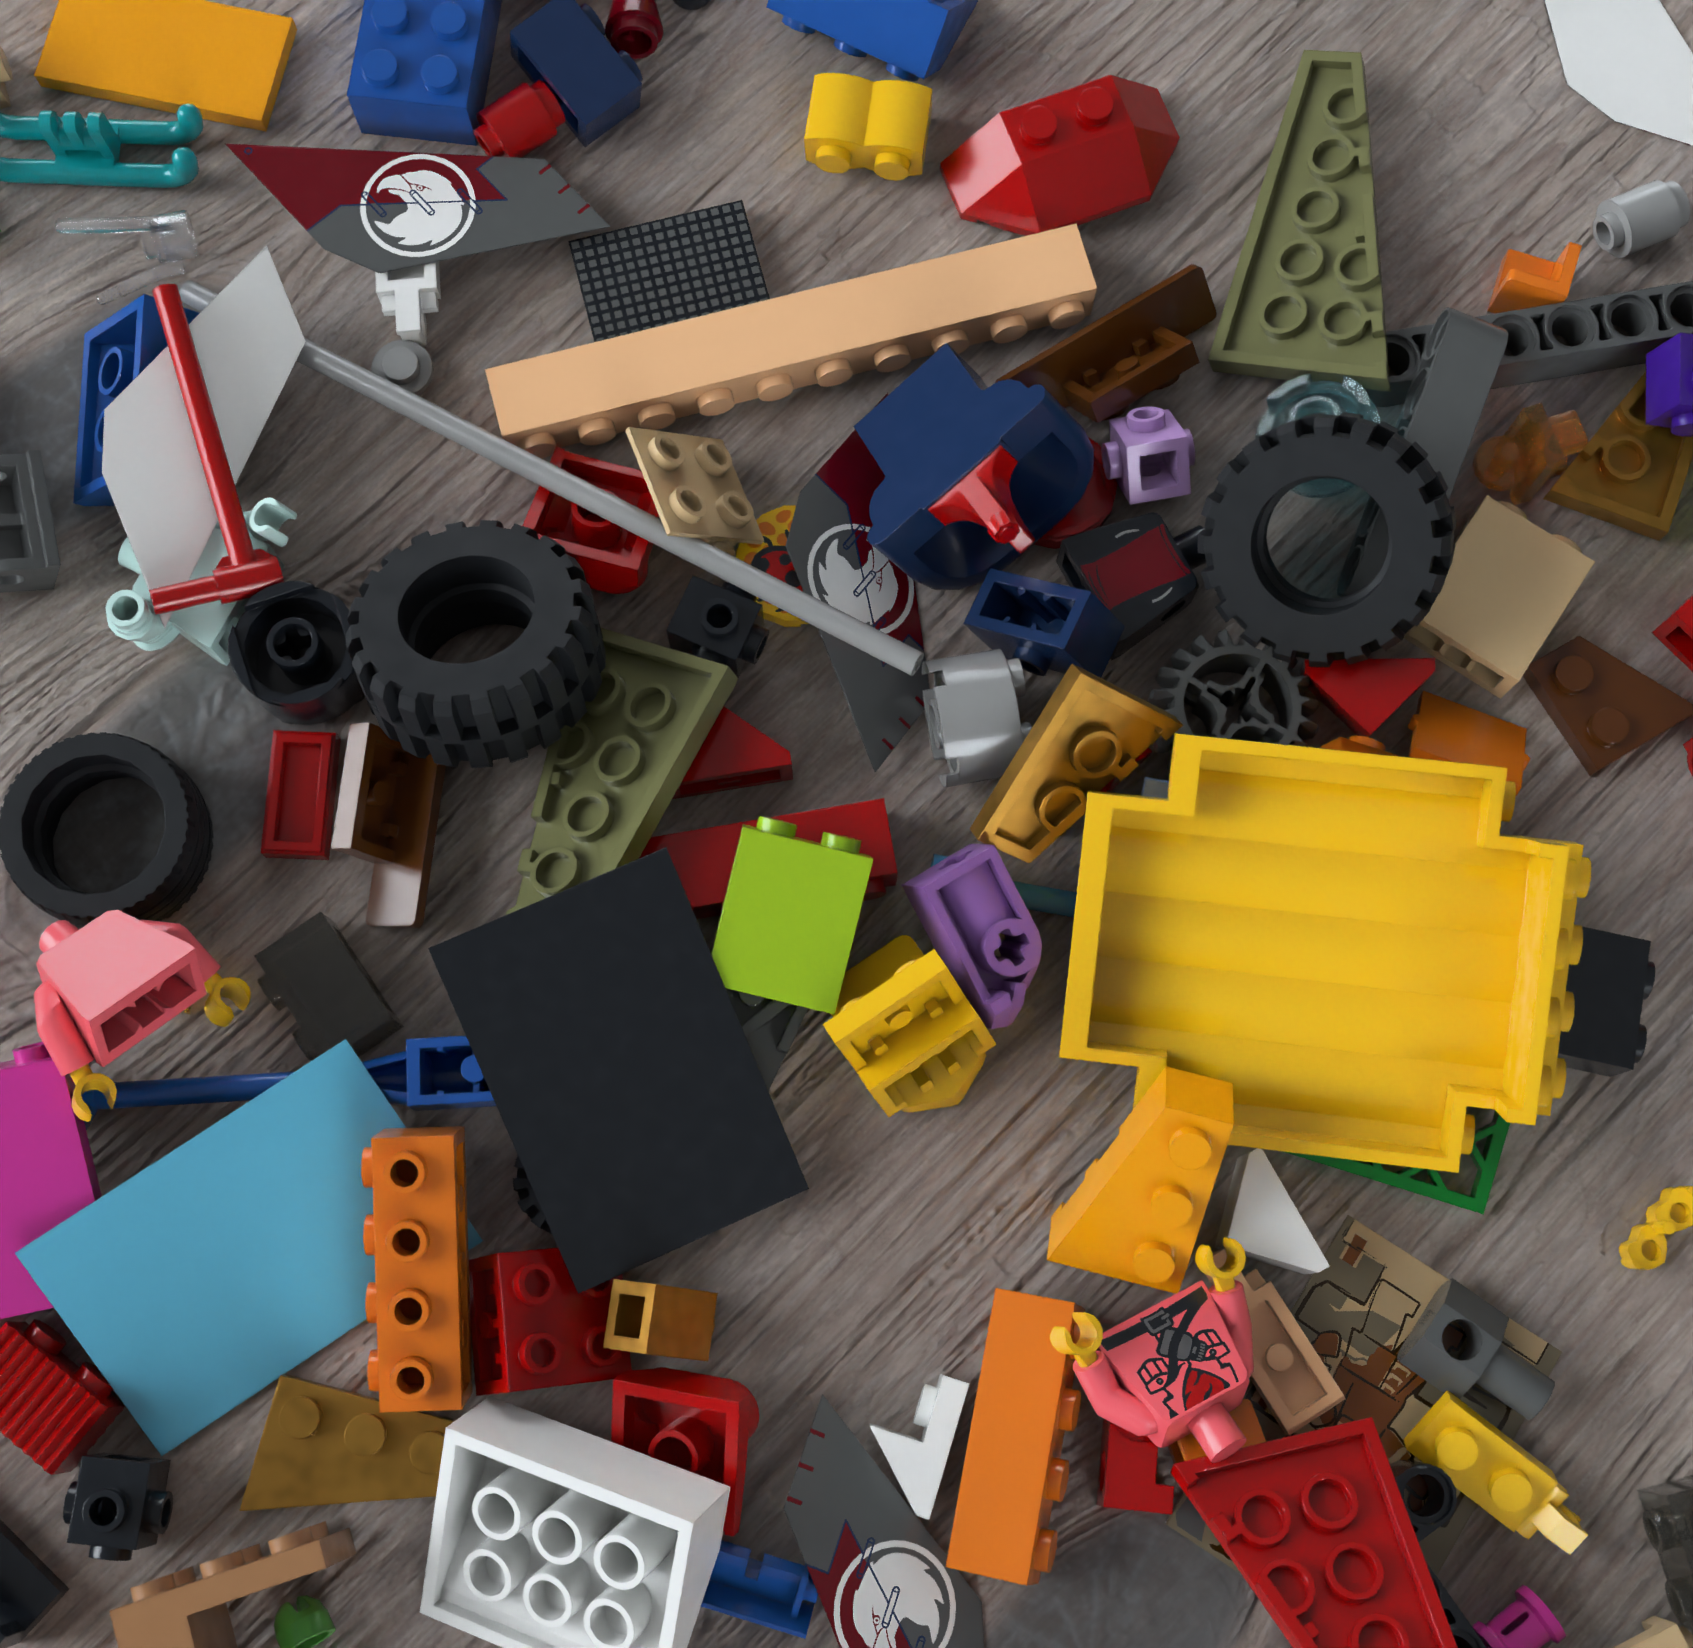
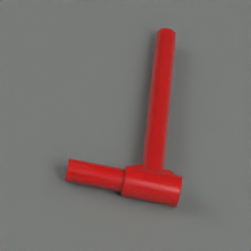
(244, 569)

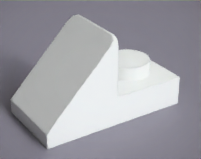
(922, 1461)

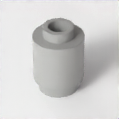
(1641, 217)

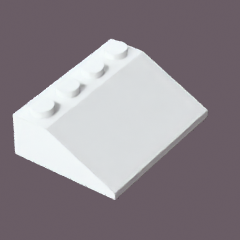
(566, 1537)

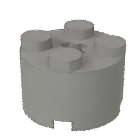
(974, 714)

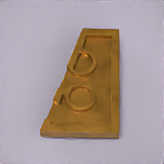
(1628, 471)
(1075, 746)
(339, 1449)

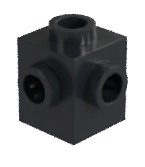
(718, 624)
(118, 1504)

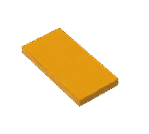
(170, 56)

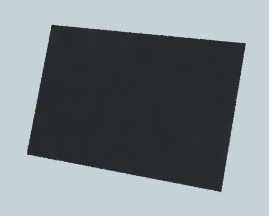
(619, 1069)

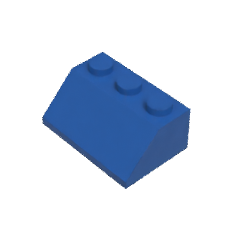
(904, 33)
(111, 360)

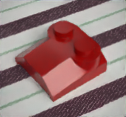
(608, 554)
(689, 1423)

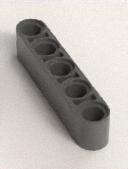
(1439, 416)

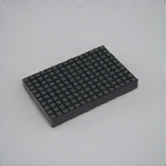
(668, 270)

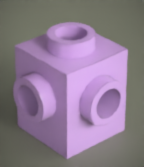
(1149, 455)

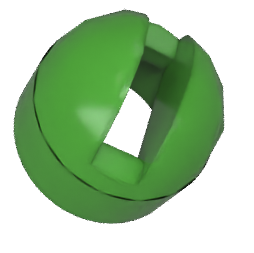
(304, 1628)

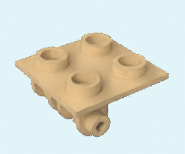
(695, 488)

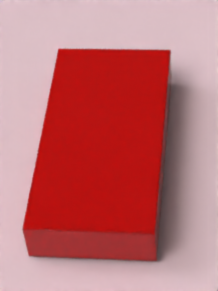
(300, 795)

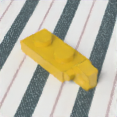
(1495, 1472)

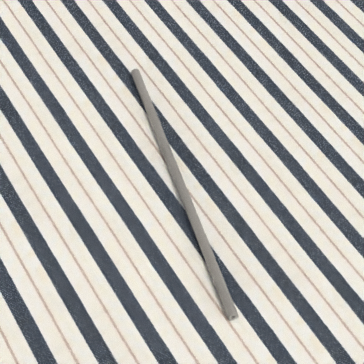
(595, 500)

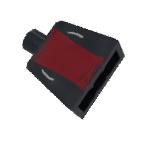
(1134, 572)

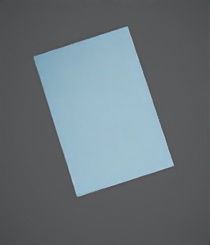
(226, 1251)

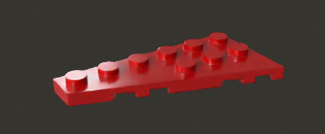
(1322, 1538)

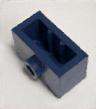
(586, 75)
(1044, 623)

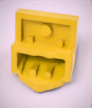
(909, 1029)

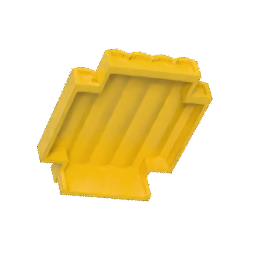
(1328, 946)

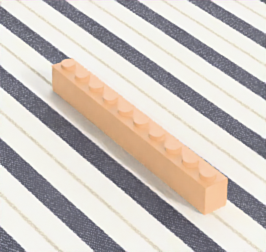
(793, 342)

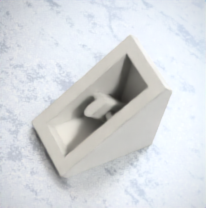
(1266, 1219)

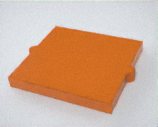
(1466, 735)

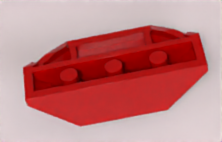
(1064, 158)

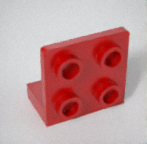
(535, 1326)

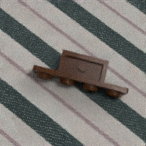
(1126, 350)
(389, 819)

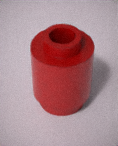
(519, 121)

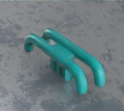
(90, 149)

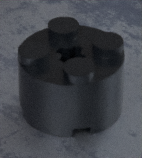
(268, 658)

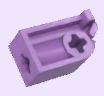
(963, 911)

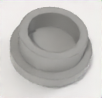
(404, 365)

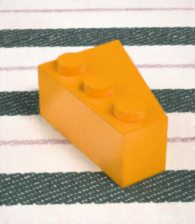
(1151, 1186)

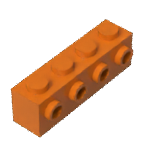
(419, 1269)
(1017, 1442)

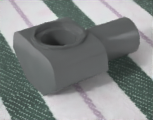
(1484, 1358)

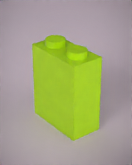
(790, 914)

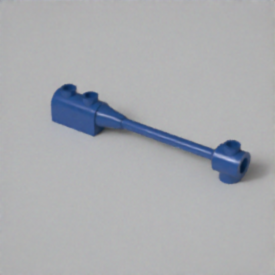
(426, 1076)

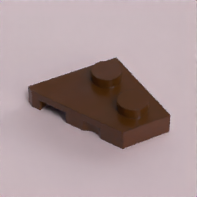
(1602, 702)

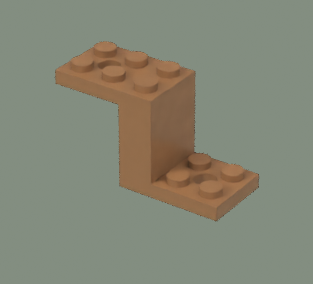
(194, 1611)

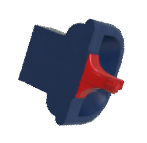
(969, 471)

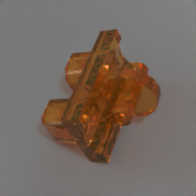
(1529, 452)

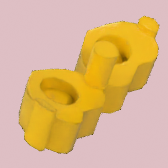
(1647, 1243)

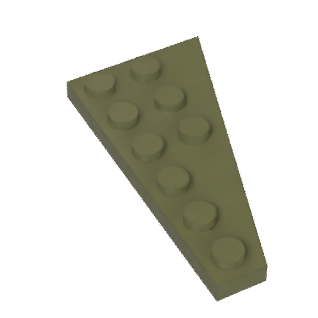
(1311, 256)
(619, 763)

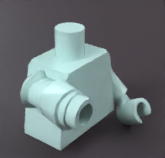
(205, 625)

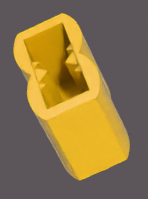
(868, 125)

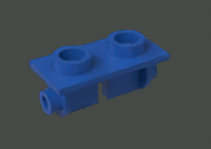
(761, 1592)

